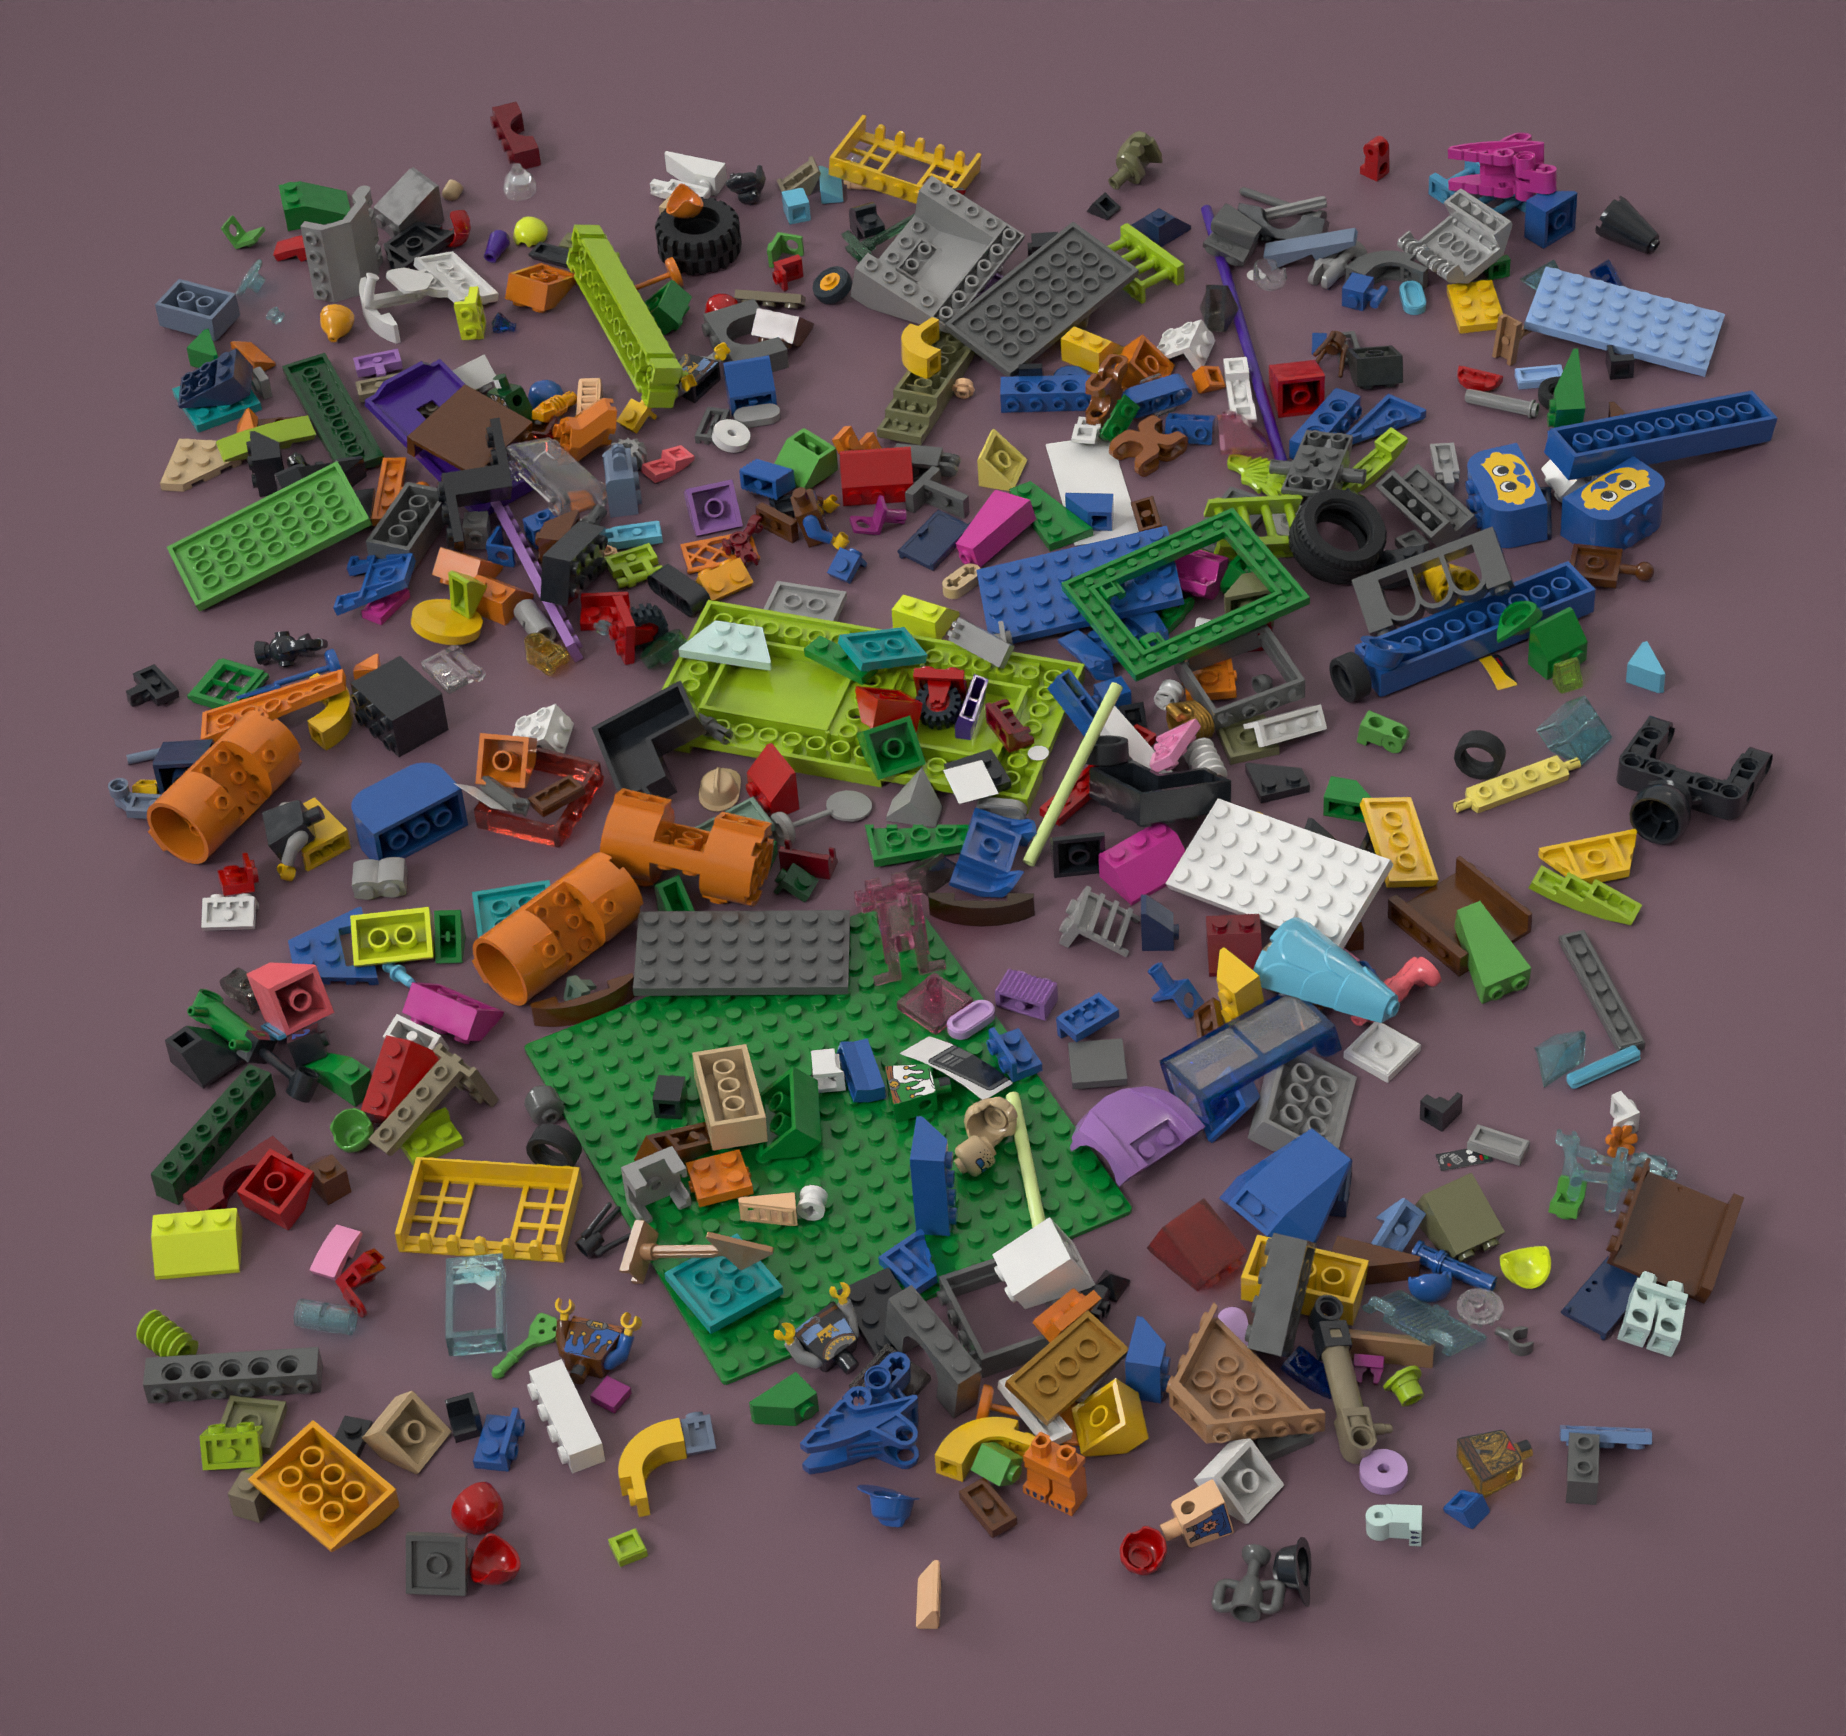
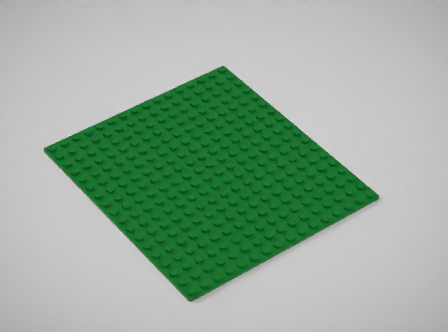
(607, 1087)

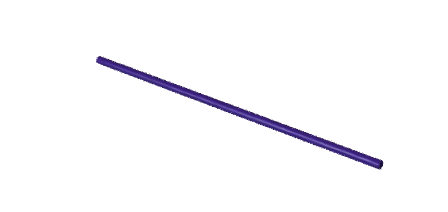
(1248, 350)

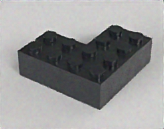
(643, 733)
(1157, 797)

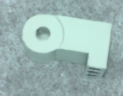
(1395, 1522)

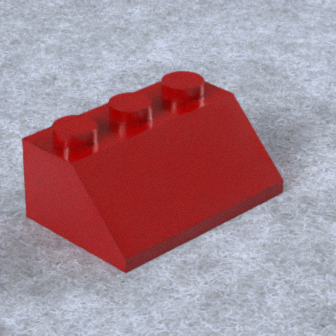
(875, 473)
(396, 1074)

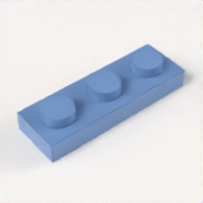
(1633, 1437)

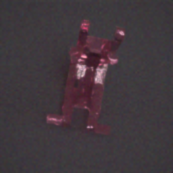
(894, 920)

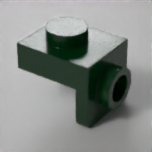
(796, 882)

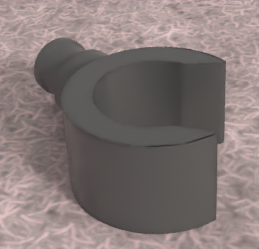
(1511, 1335)

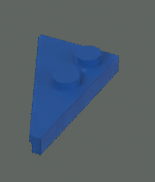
(1388, 413)

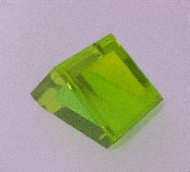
(1567, 675)

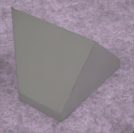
(916, 803)

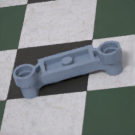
(133, 803)

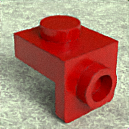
(787, 270)

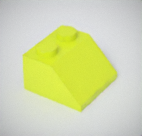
(922, 617)

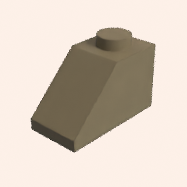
(246, 1499)

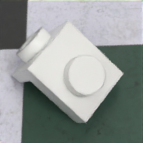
(1624, 1111)

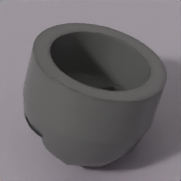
(1262, 683)

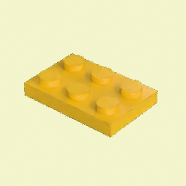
(1474, 306)

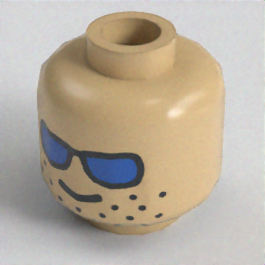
(974, 1155)

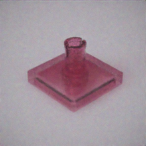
(933, 1002)

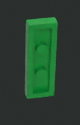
(834, 657)

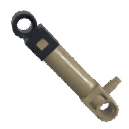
(1333, 1347)

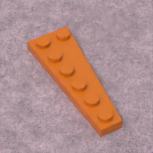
(273, 703)

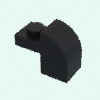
(865, 221)

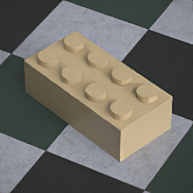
(729, 1097)

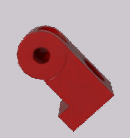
(1376, 159)

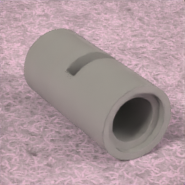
(533, 619)

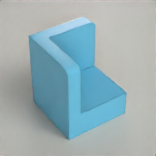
(796, 206)

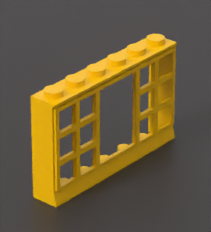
(876, 180)
(489, 1174)

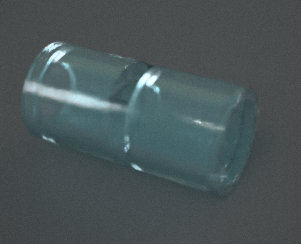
(325, 1317)

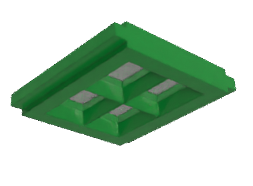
(225, 682)

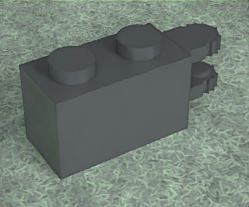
(927, 456)

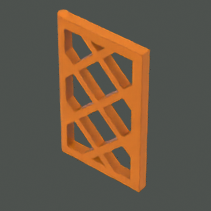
(704, 545)

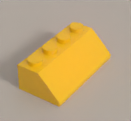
(1330, 1275)

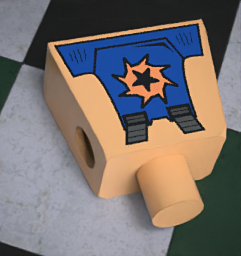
(1199, 1516)

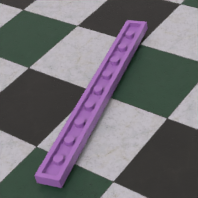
(534, 572)

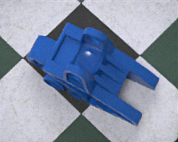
(868, 1430)

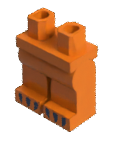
(1055, 1474)

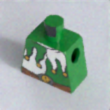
(914, 1090)

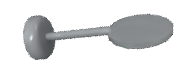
(841, 805)

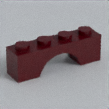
(508, 123)
(220, 1186)

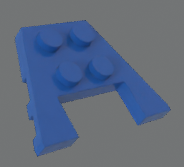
(381, 579)
(324, 949)

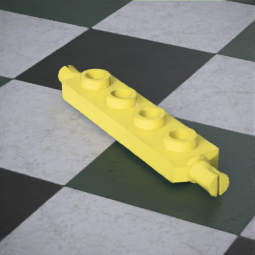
(1516, 784)

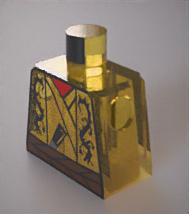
(1492, 1460)

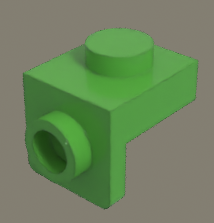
(1562, 1205)

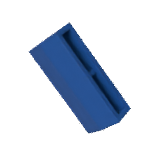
(1074, 700)
(861, 1071)

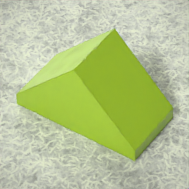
(465, 593)

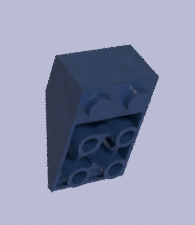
(217, 382)

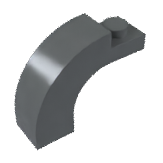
(1389, 266)

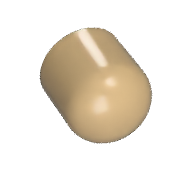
(452, 190)

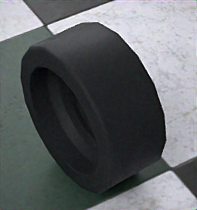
(1350, 677)
(1109, 751)
(1473, 767)
(558, 1138)

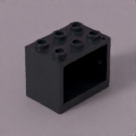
(399, 706)

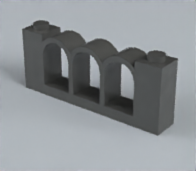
(1492, 562)

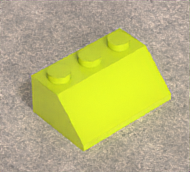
(392, 936)
(196, 1243)

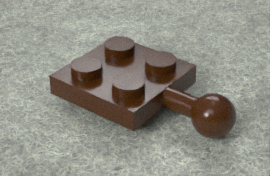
(1603, 565)

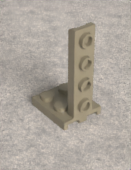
(427, 1094)

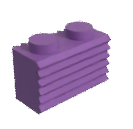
(1026, 994)

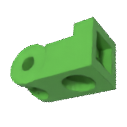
(1382, 732)

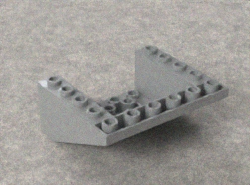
(936, 259)

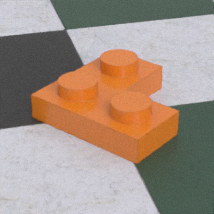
(847, 440)

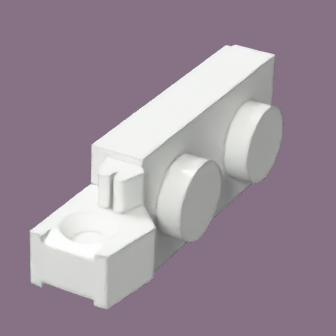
(665, 189)

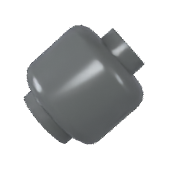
(544, 1105)

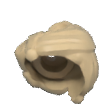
(991, 1118)

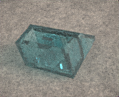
(1574, 730)

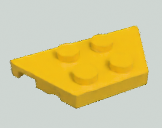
(1593, 858)

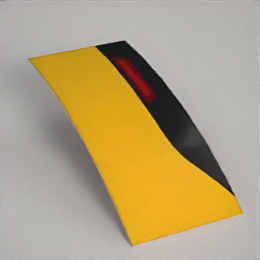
(1498, 671)

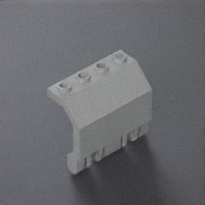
(343, 250)

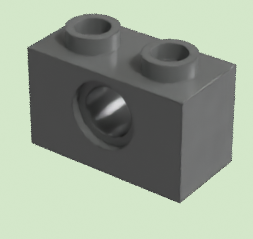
(1582, 1468)

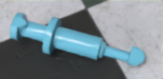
(398, 973)

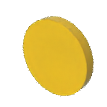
(442, 625)

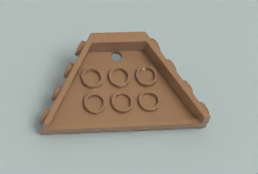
(1231, 1393)

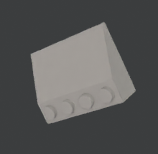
(1302, 1097)

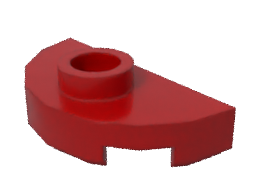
(1478, 379)

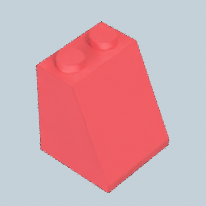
(290, 995)

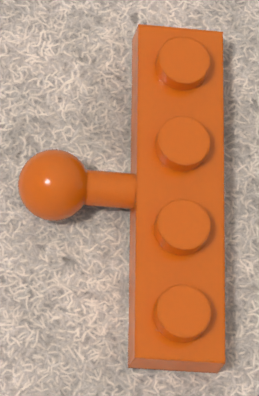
(389, 485)

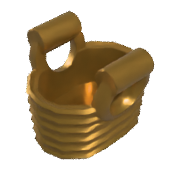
(1183, 712)

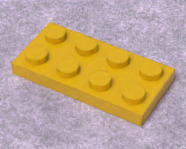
(1399, 837)

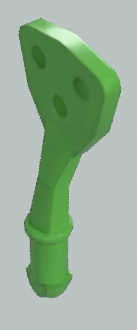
(534, 1339)

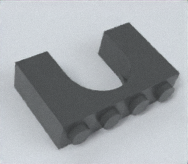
(736, 321)
(913, 1323)

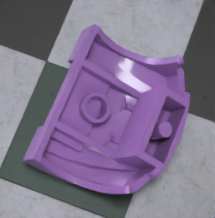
(1136, 1129)

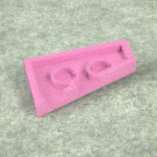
(1173, 745)

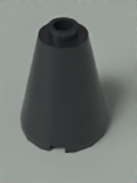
(1627, 227)

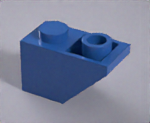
(1092, 508)

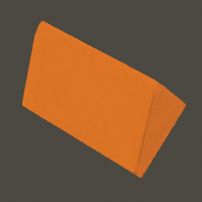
(253, 355)

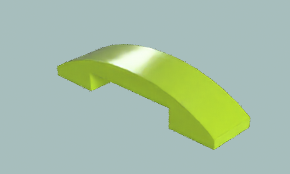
(1386, 451)

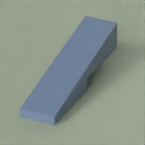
(1318, 245)

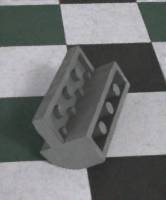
(1427, 505)

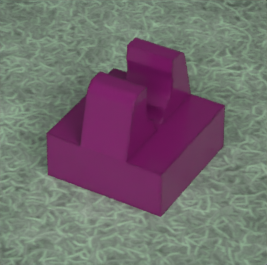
(1369, 1362)

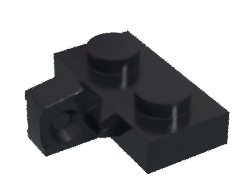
(151, 686)

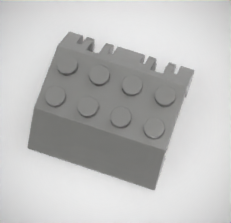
(1463, 242)

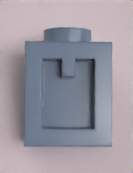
(698, 1433)

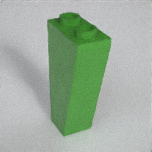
(1492, 957)

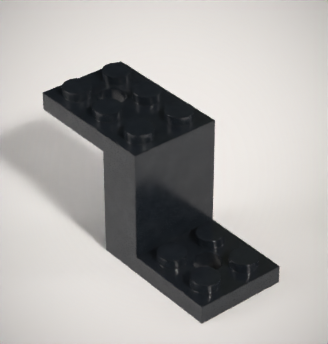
(475, 485)

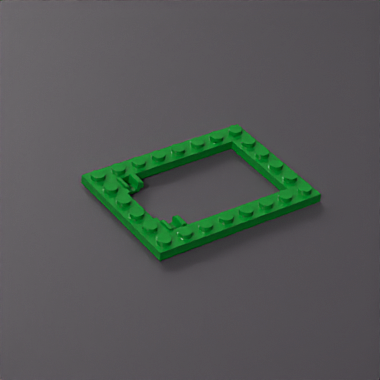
(1095, 588)

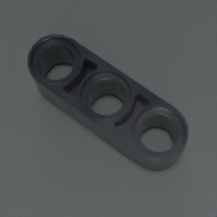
(678, 590)

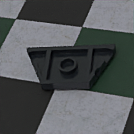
(416, 241)

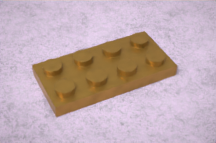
(1067, 1367)

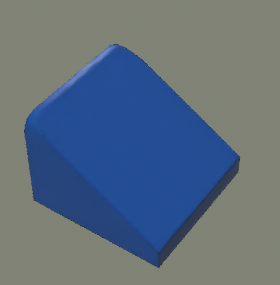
(1467, 1508)

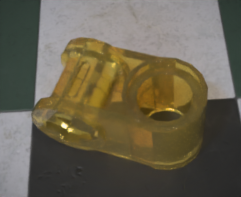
(544, 653)

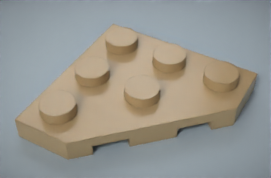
(192, 462)

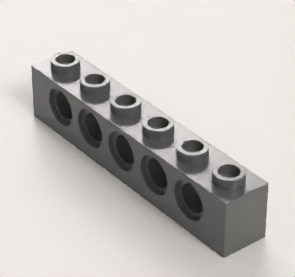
(233, 1374)

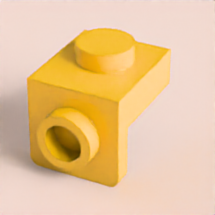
(635, 415)

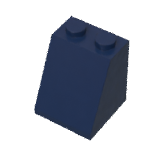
(176, 758)

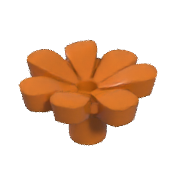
(1621, 1138)

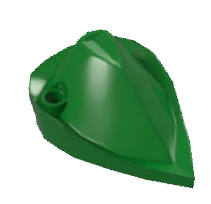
(1517, 619)

